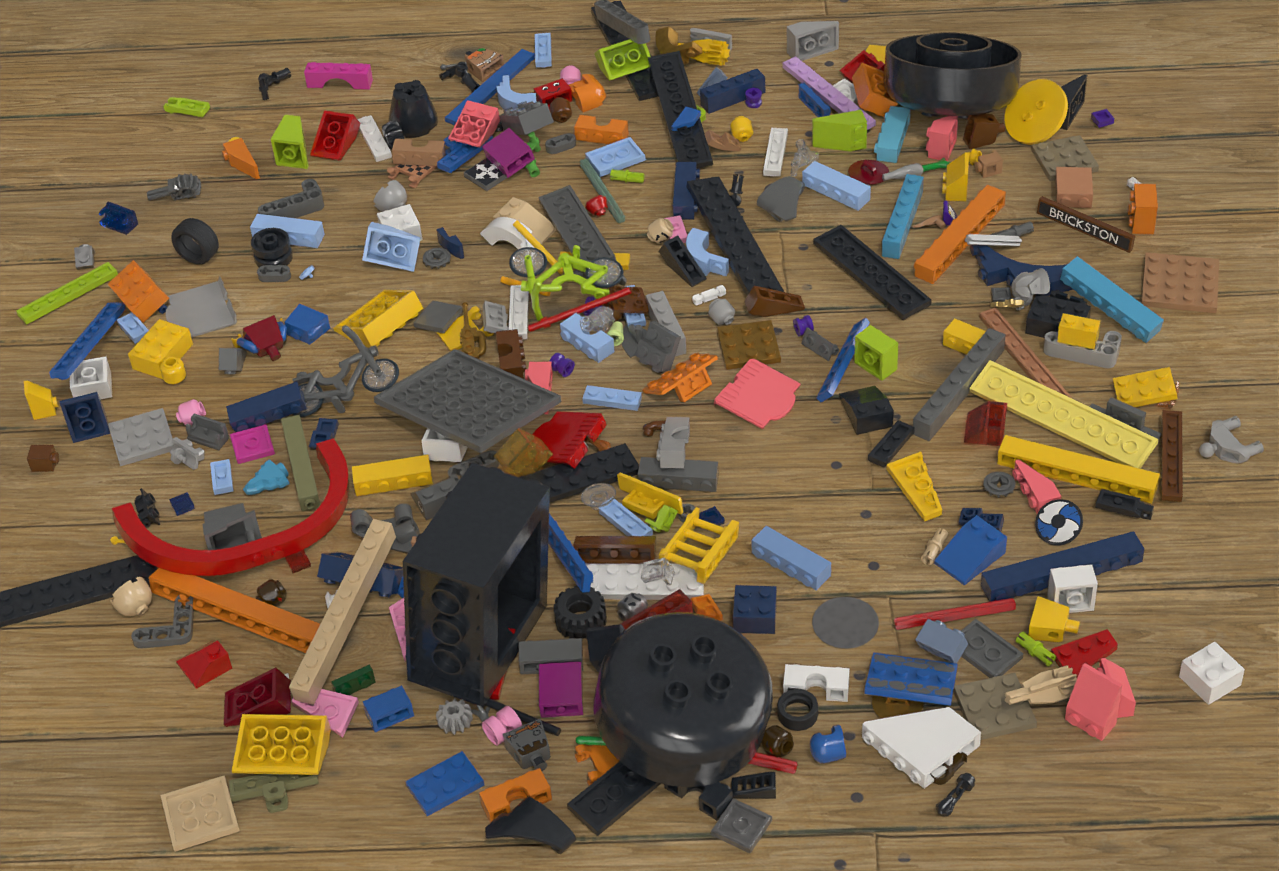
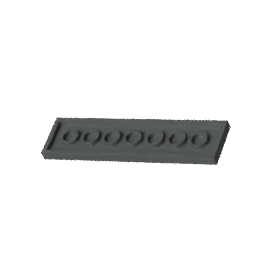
(575, 224)

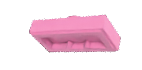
(679, 228)

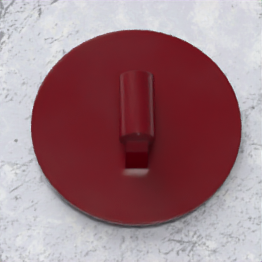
(868, 171)

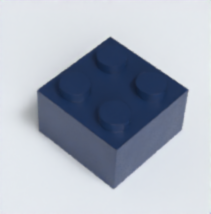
(755, 609)

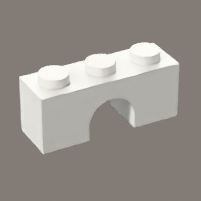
(832, 679)

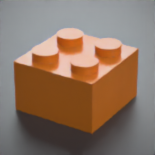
(1143, 208)

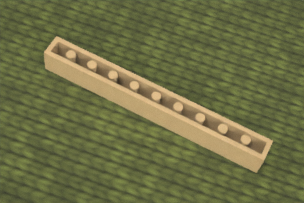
(342, 612)

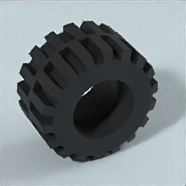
(575, 601)

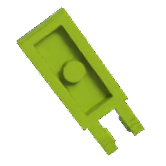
(186, 106)

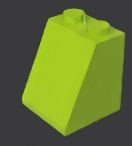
(289, 143)

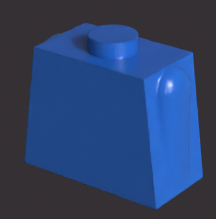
(306, 324)

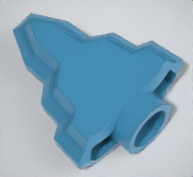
(267, 478)

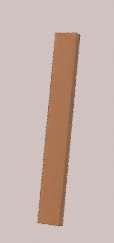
(1021, 351)

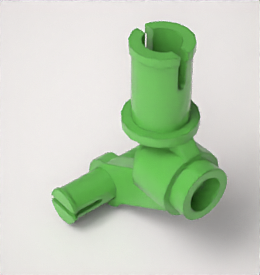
(533, 144)

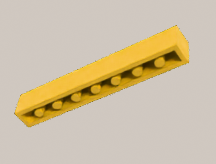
(1079, 468)

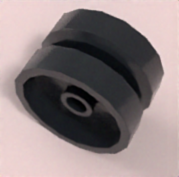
(271, 247)

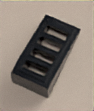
(761, 792)

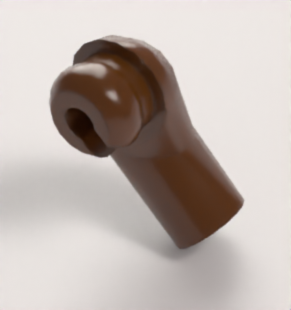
(649, 427)

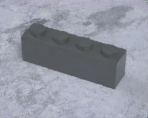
(695, 475)

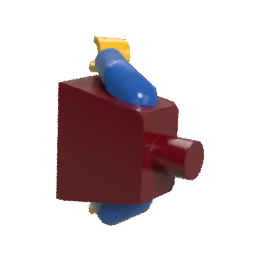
(263, 338)

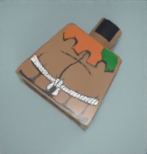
(483, 63)

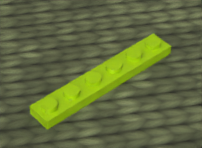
(66, 293)

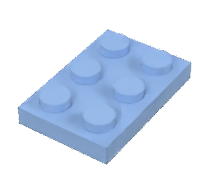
(615, 156)

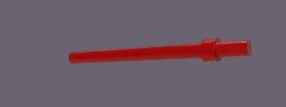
(546, 322)

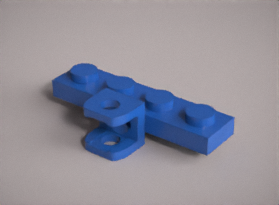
(457, 154)

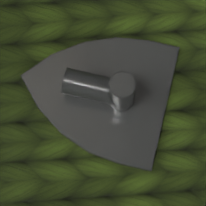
(632, 337)

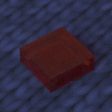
(298, 561)

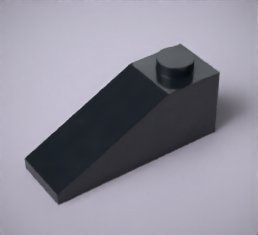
(681, 261)

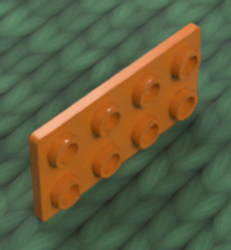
(686, 378)

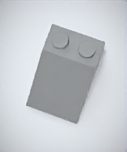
(812, 39)

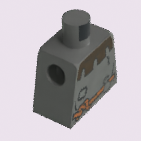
(528, 745)

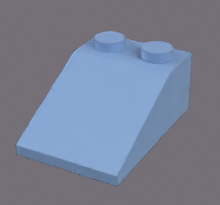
(391, 247)

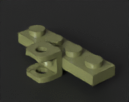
(270, 786)

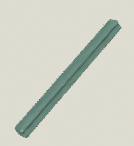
(602, 190)

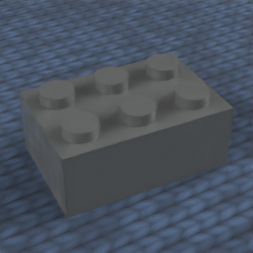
(526, 117)

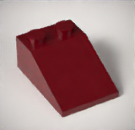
(261, 695)

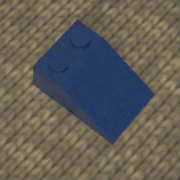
(85, 417)

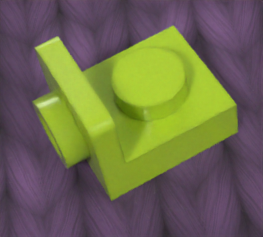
(664, 519)

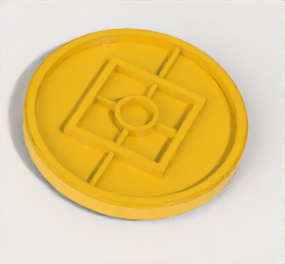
(1036, 112)

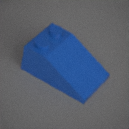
(972, 550)

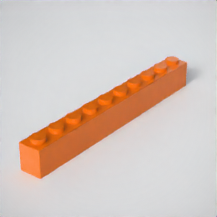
(236, 608)

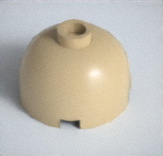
(132, 598)

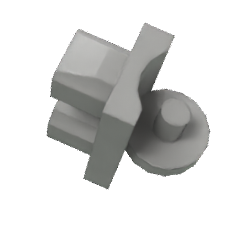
(184, 452)

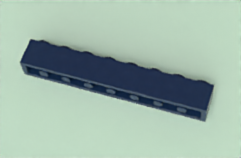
(1035, 573)

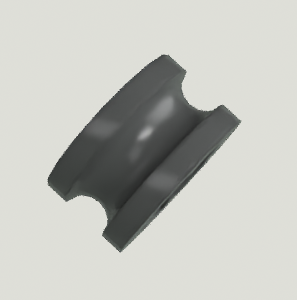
(686, 508)

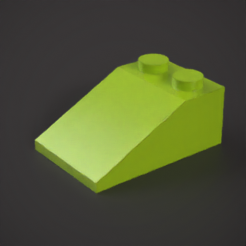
(840, 131)

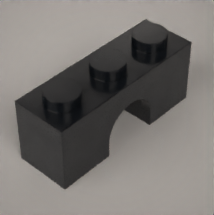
(713, 799)

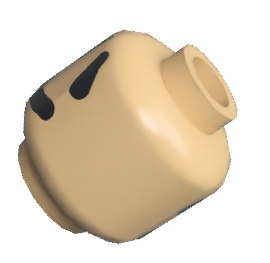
(660, 230)

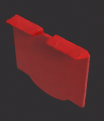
(566, 434)

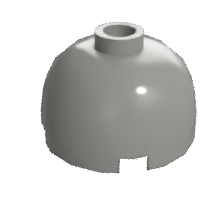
(391, 196)

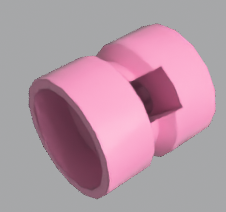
(505, 721)

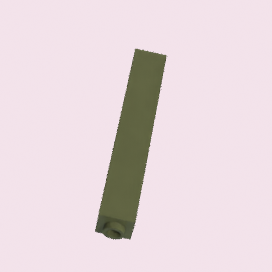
(300, 463)

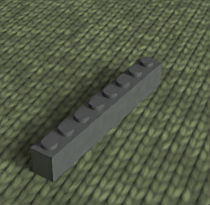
(957, 385)

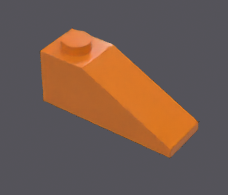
(240, 157)

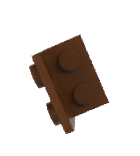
(628, 304)

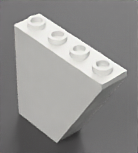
(922, 741)

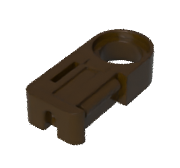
(958, 761)

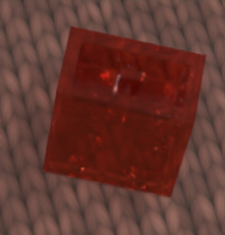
(986, 424)

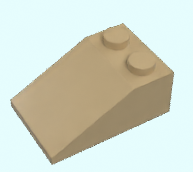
(529, 216)

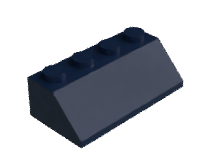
(335, 565)

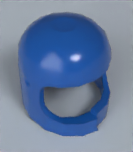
(828, 747)

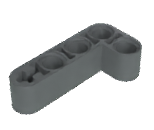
(298, 204)

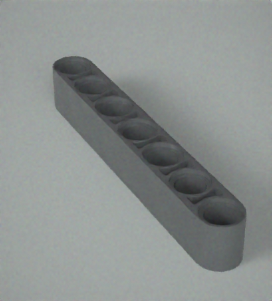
(622, 21)

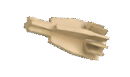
(1045, 687)

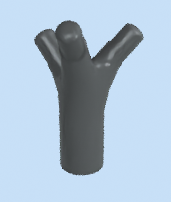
(482, 714)

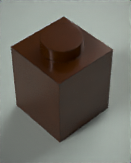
(42, 458)

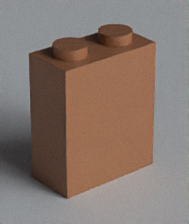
(1074, 186)

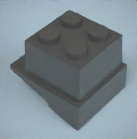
(230, 527)

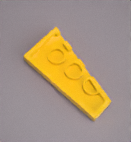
(913, 480)

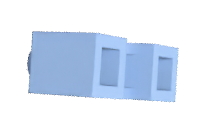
(595, 346)

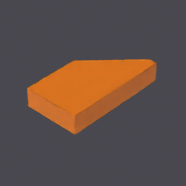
(706, 606)

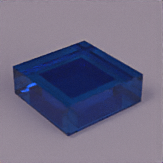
(182, 504)
(713, 516)

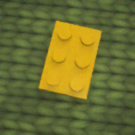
(1145, 387)

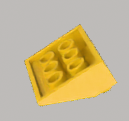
(381, 316)
(281, 744)

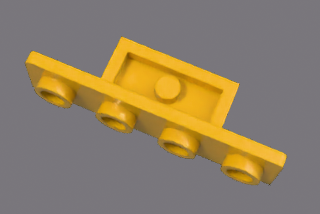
(646, 498)

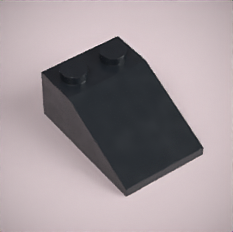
(1075, 94)
(867, 409)

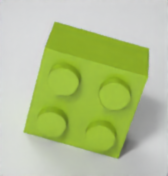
(876, 352)

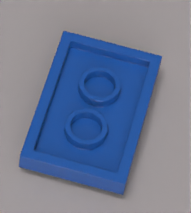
(444, 783)

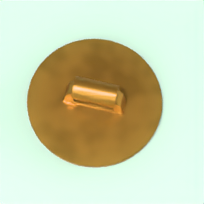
(890, 707)

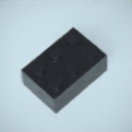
(1047, 313)

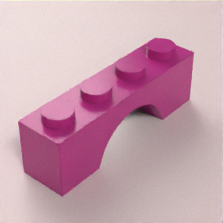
(355, 74)

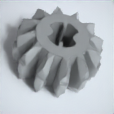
(454, 716)

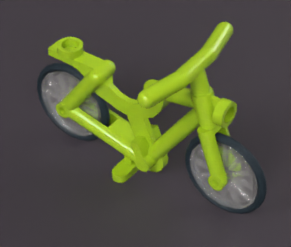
(530, 262)

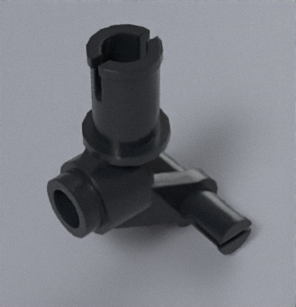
(461, 71)
(267, 80)
(736, 189)

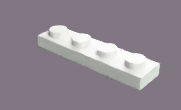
(374, 139)
(775, 152)
(519, 310)

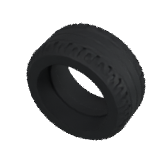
(187, 248)

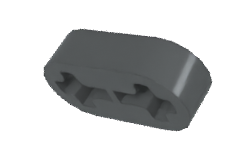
(560, 143)
(274, 273)

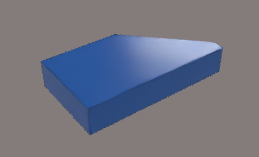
(687, 118)

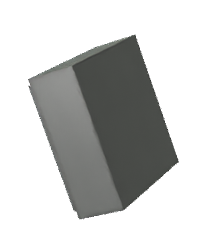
(1000, 294)

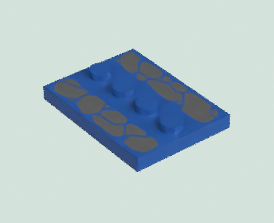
(911, 679)

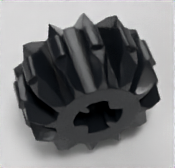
(392, 131)

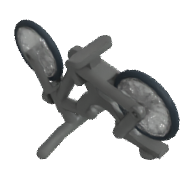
(376, 377)

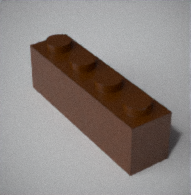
(616, 549)

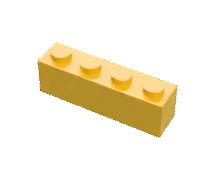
(392, 475)

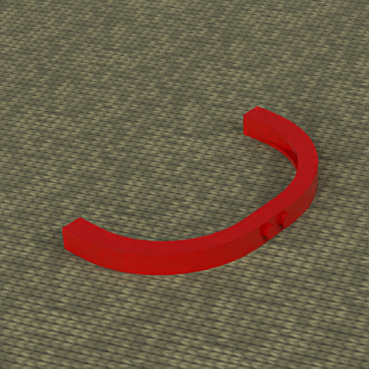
(250, 554)

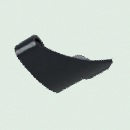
(532, 822)

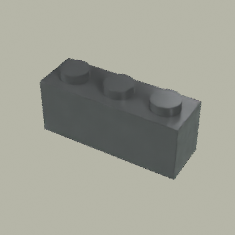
(548, 651)

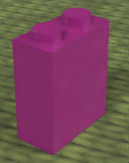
(508, 152)
(560, 689)

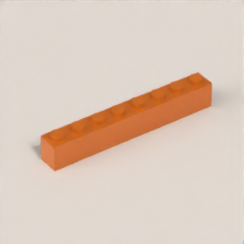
(952, 240)

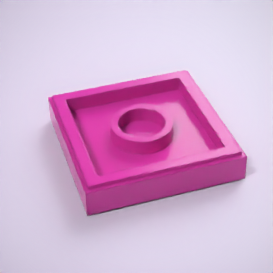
(252, 444)

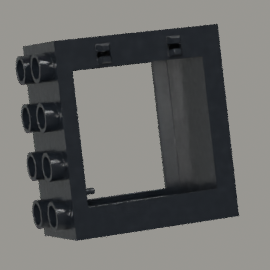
(474, 578)

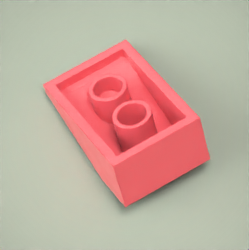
(1094, 702)

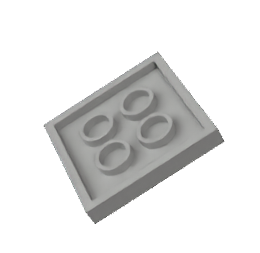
(141, 437)

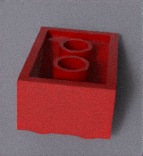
(335, 135)

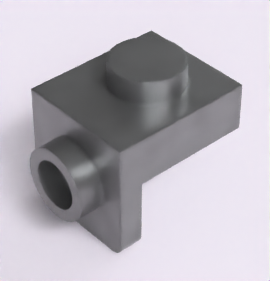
(84, 256)

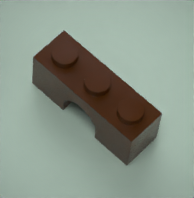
(510, 353)

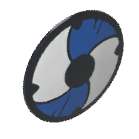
(1059, 522)

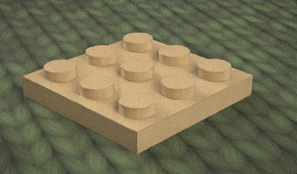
(199, 813)

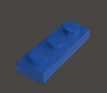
(813, 101)

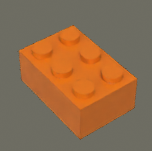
(871, 90)
(138, 291)

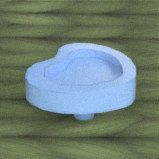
(307, 272)

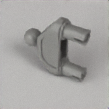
(1226, 445)

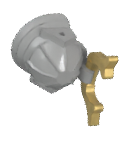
(1024, 287)

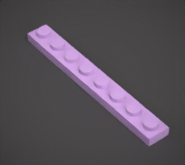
(823, 89)

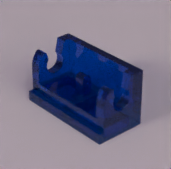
(118, 218)

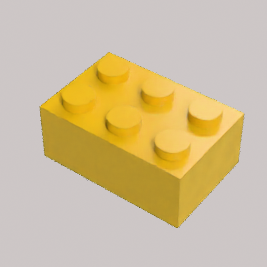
(157, 344)

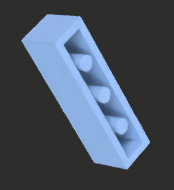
(836, 185)
(300, 231)

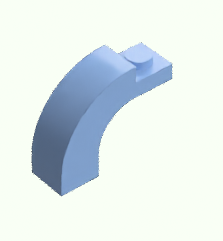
(508, 98)
(697, 243)

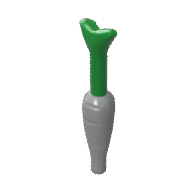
(914, 169)

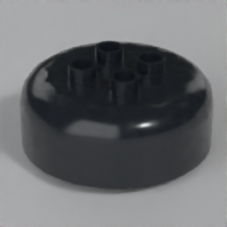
(951, 73)
(683, 699)

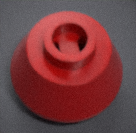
(597, 205)

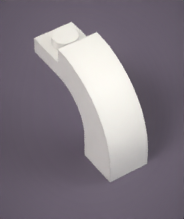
(503, 229)

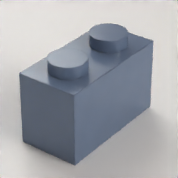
(942, 641)

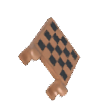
(416, 172)

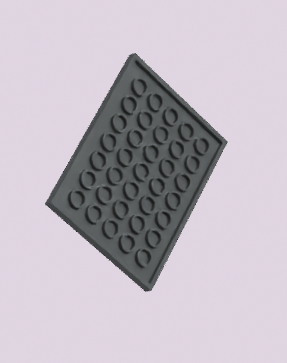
(467, 400)

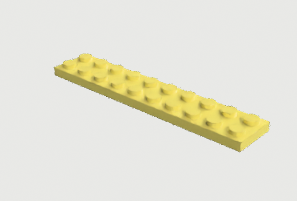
(1064, 415)

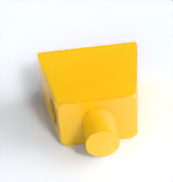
(1051, 621)

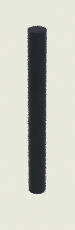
(525, 717)

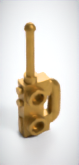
(469, 335)

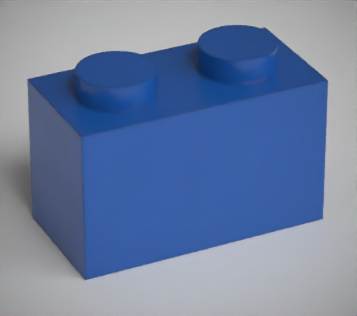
(388, 708)

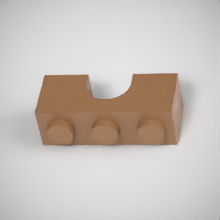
(406, 154)

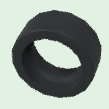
(793, 722)

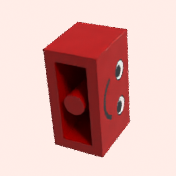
(552, 90)

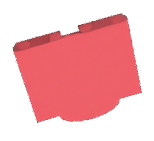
(758, 394)

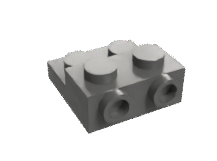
(658, 347)

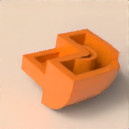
(588, 93)

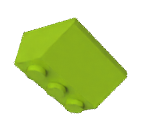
(622, 59)

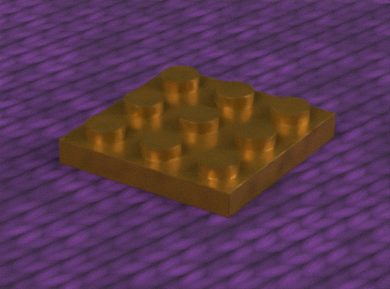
(747, 342)

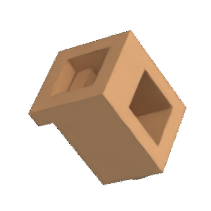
(989, 164)

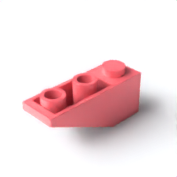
(1035, 486)

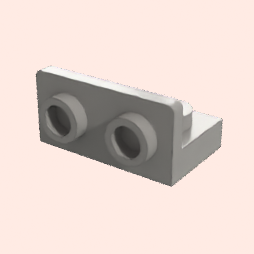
(494, 317)

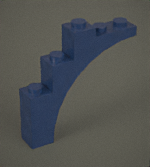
(998, 268)

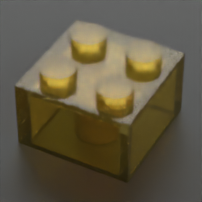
(523, 454)

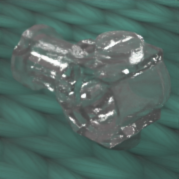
(598, 320)

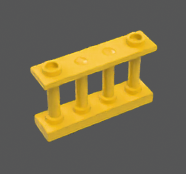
(712, 556)

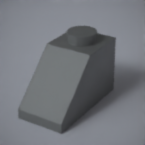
(231, 359)

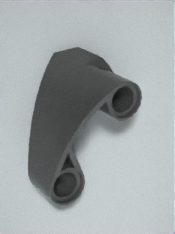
(782, 198)
(402, 523)

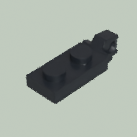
(1123, 504)

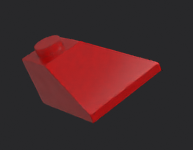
(205, 663)

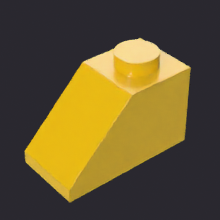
(40, 400)

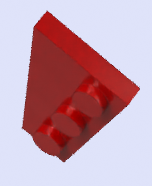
(1085, 650)

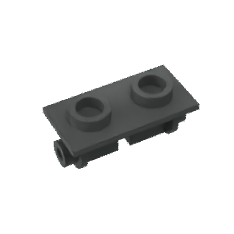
(819, 344)

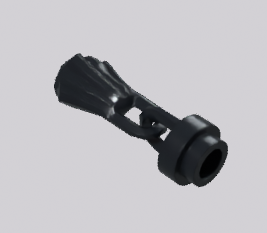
(946, 806)

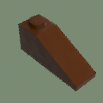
(772, 302)

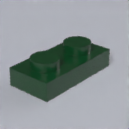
(354, 681)

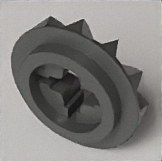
(438, 253)
(1007, 483)

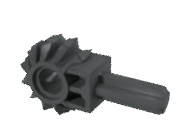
(179, 188)

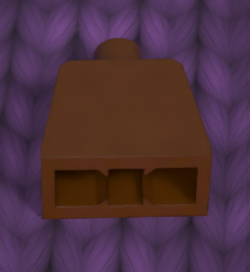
(982, 130)

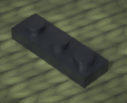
(891, 443)

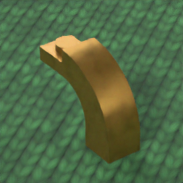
(667, 42)

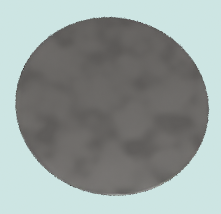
(845, 622)

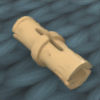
(934, 546)

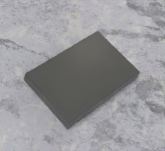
(988, 650)

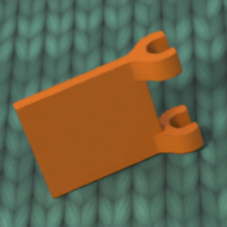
(600, 756)

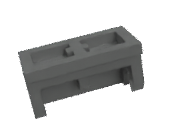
(207, 432)

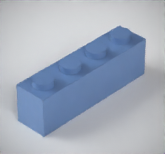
(791, 558)

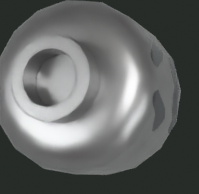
(631, 605)

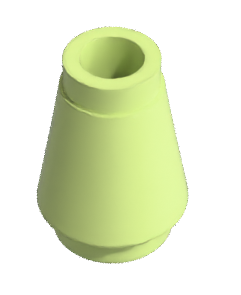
(616, 333)

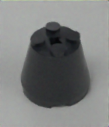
(412, 109)

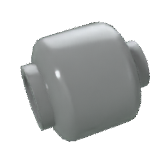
(721, 311)

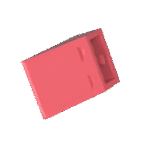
(475, 124)

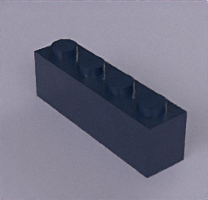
(730, 91)
(682, 201)
(266, 407)

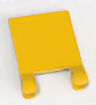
(452, 335)

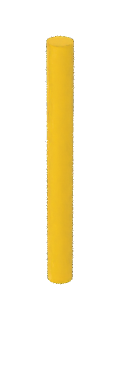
(536, 244)

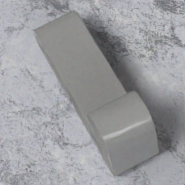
(1103, 356)

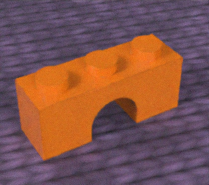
(588, 131)
(498, 798)

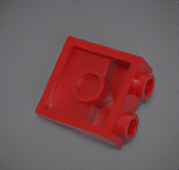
(863, 57)

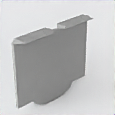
(202, 309)

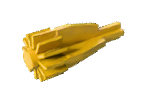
(713, 51)

